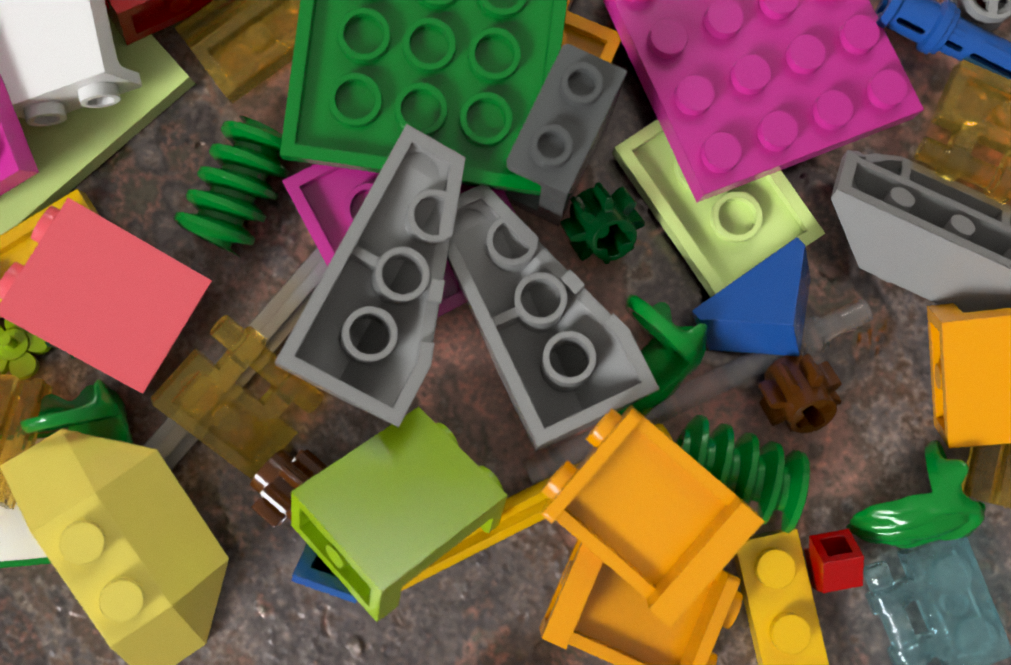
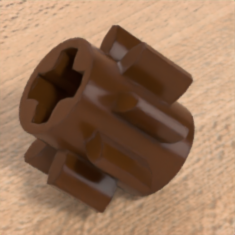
(800, 393)
(277, 480)

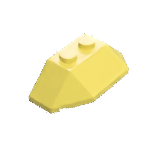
(122, 542)

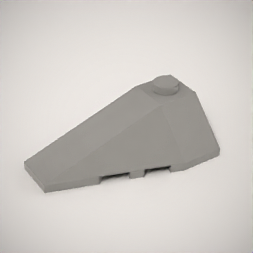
(380, 297)
(545, 332)

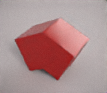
(837, 571)

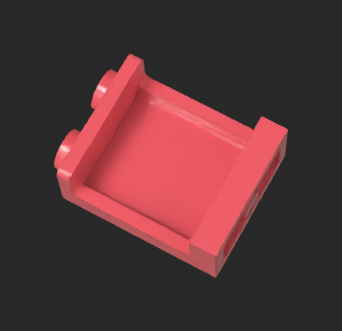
(101, 294)

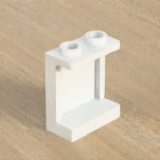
(59, 58)

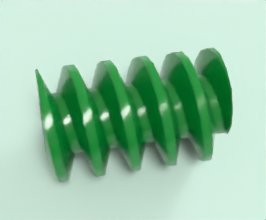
(234, 184)
(751, 471)

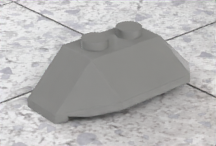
(925, 231)

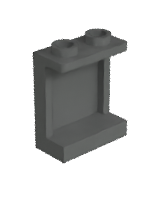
(564, 130)

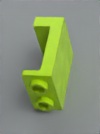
(395, 508)

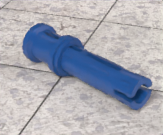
(940, 28)

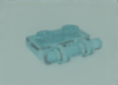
(951, 599)

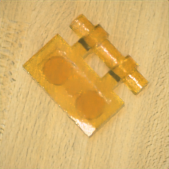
(975, 110)
(226, 414)

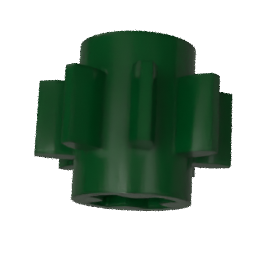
(602, 223)

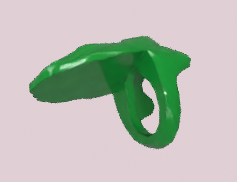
(670, 353)
(94, 412)
(924, 517)

